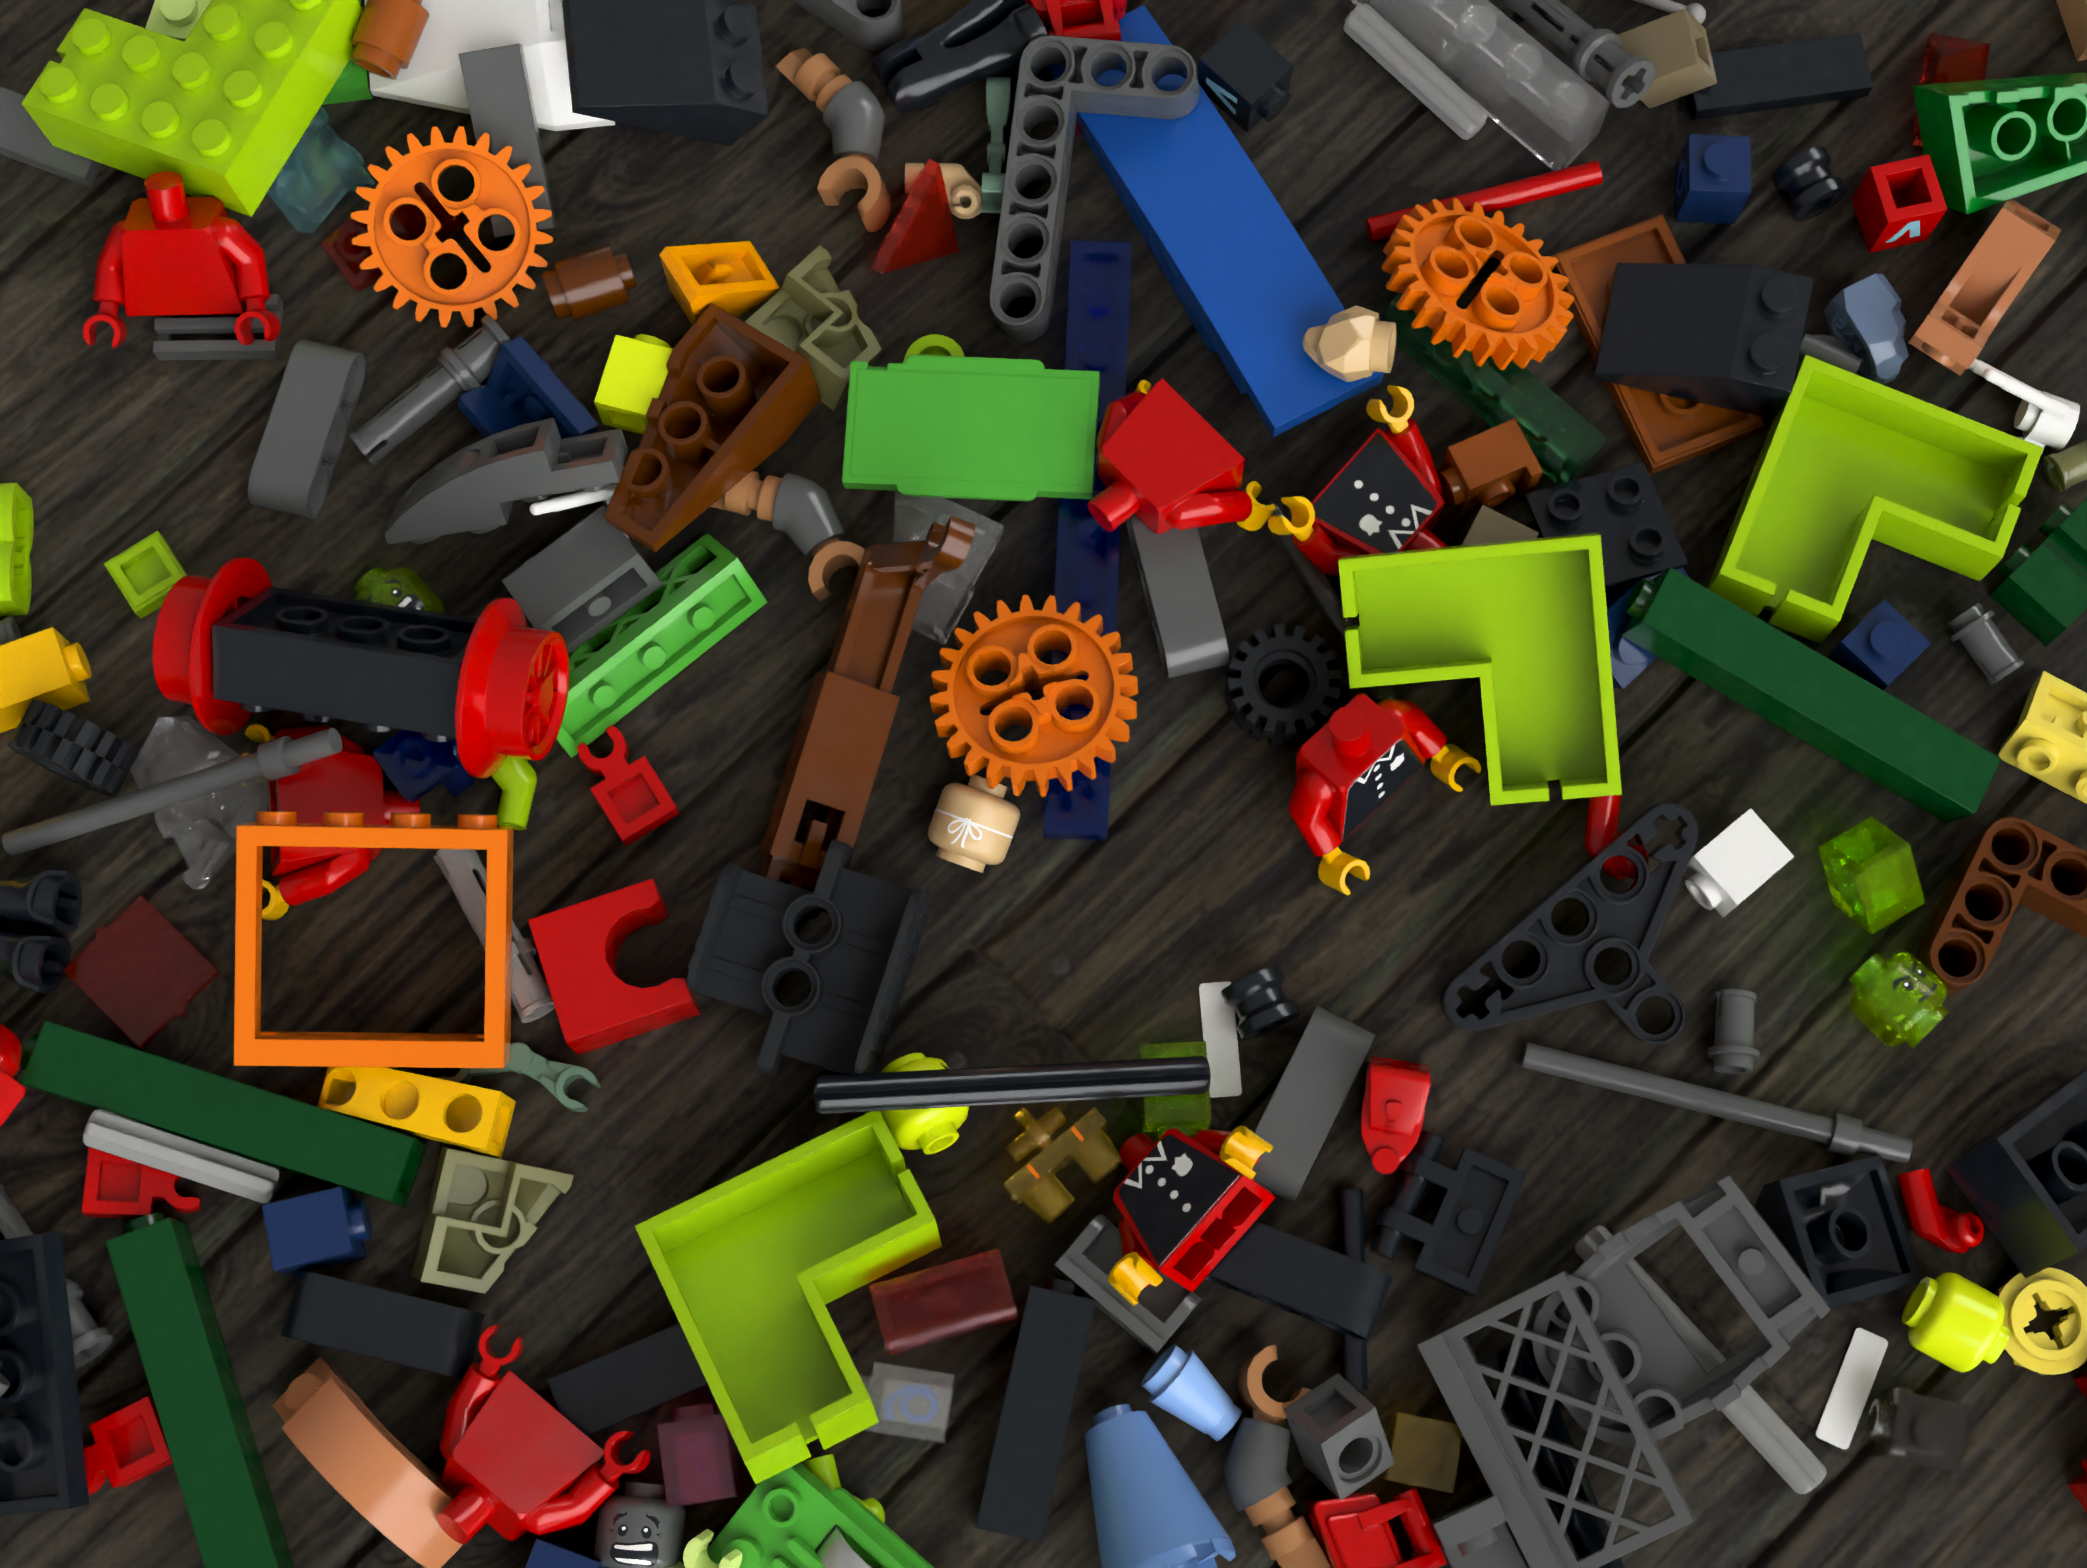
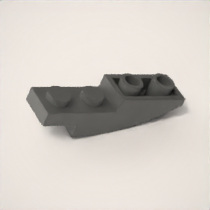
(483, 480)

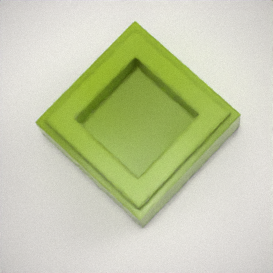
(146, 573)

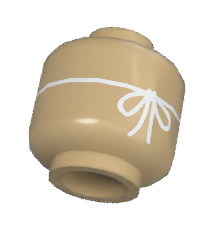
(973, 824)

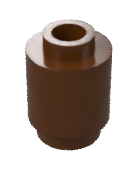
(589, 283)

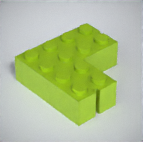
(207, 107)
(1858, 467)
(1523, 622)
(760, 1264)

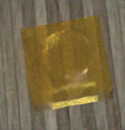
(1424, 1452)

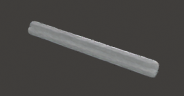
(1749, 1411)

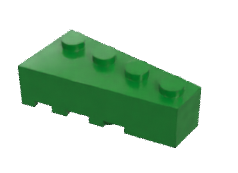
(2003, 136)

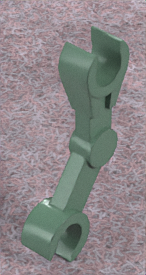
(997, 112)
(551, 1074)

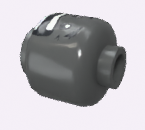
(639, 1529)

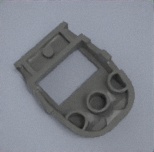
(1647, 1350)

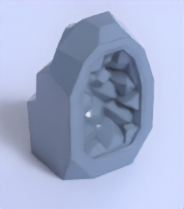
(1871, 325)

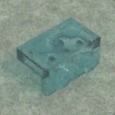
(317, 175)

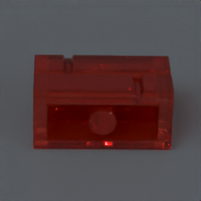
(943, 1301)

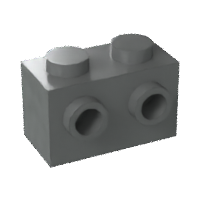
(582, 580)

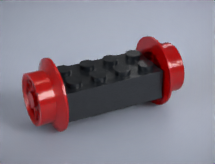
(256, 647)

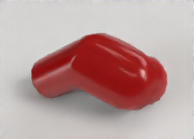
(1601, 827)
(1934, 1221)

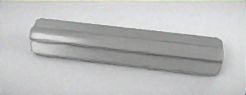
(1415, 71)
(181, 1155)

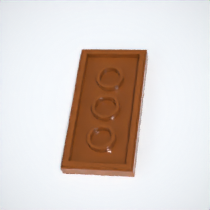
(1660, 425)

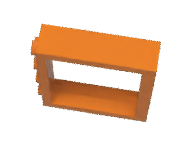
(372, 1049)

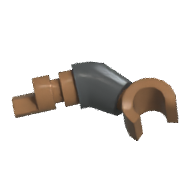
(855, 128)
(805, 515)
(1258, 1470)

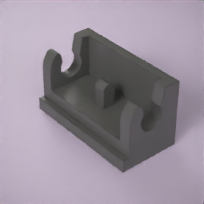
(1159, 1308)

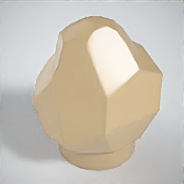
(1352, 344)

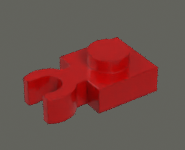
(630, 793)
(128, 1189)
(126, 1446)

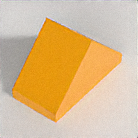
(718, 274)

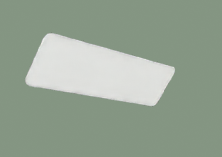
(1221, 1040)
(1851, 1388)

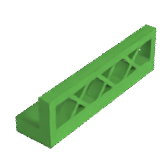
(656, 644)

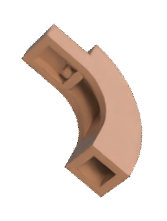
(1985, 287)
(367, 1463)

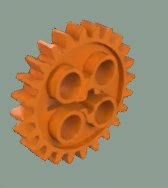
(1437, 258)
(409, 262)
(1014, 647)

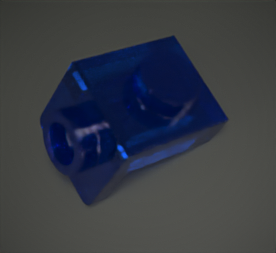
(421, 765)

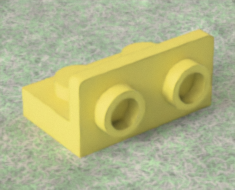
(2052, 736)

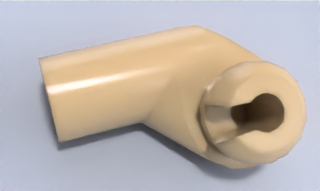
(961, 188)

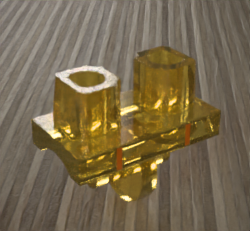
(1082, 1142)

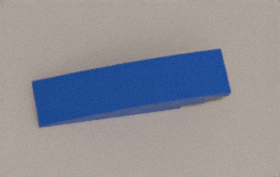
(1221, 245)

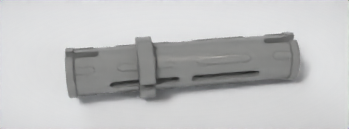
(468, 881)

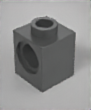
(1339, 1436)

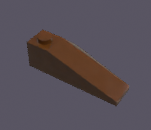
(718, 417)

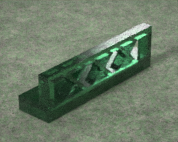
(1554, 430)

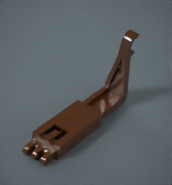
(853, 703)

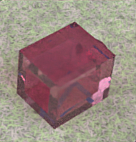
(698, 1457)

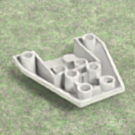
(473, 25)

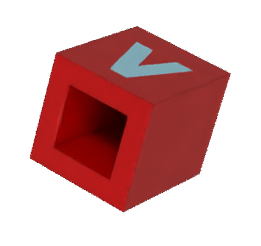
(1899, 203)

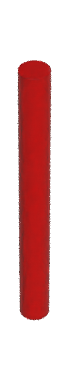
(1502, 195)

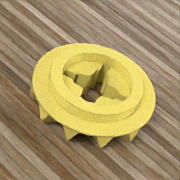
(2053, 1291)

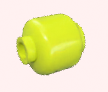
(923, 1128)
(1956, 1322)

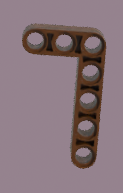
(2001, 890)

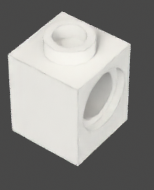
(1735, 864)

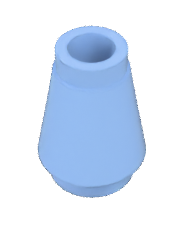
(1190, 1392)

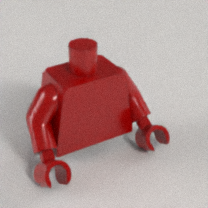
(180, 260)
(520, 1458)

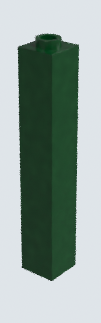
(1809, 695)
(223, 1113)
(197, 1396)

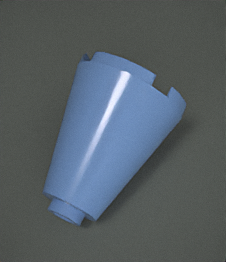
(1146, 1500)

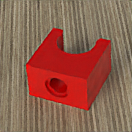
(580, 967)

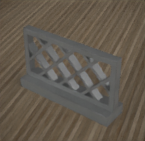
(1501, 1455)

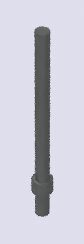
(272, 760)
(1839, 1134)

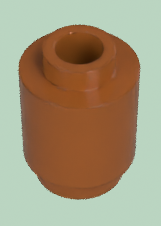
(388, 35)

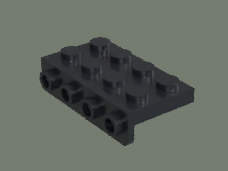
(40, 1410)

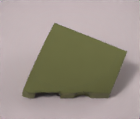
(819, 324)
(480, 1216)

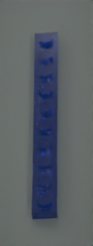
(1085, 551)

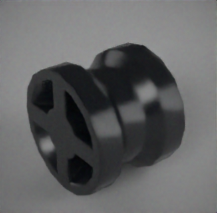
(1809, 184)
(1260, 1002)

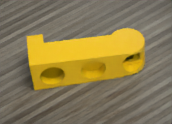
(421, 1106)

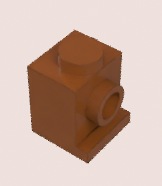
(1489, 467)

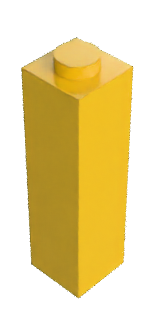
(42, 669)

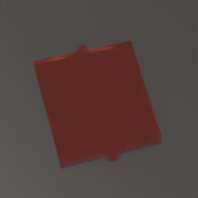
(141, 972)

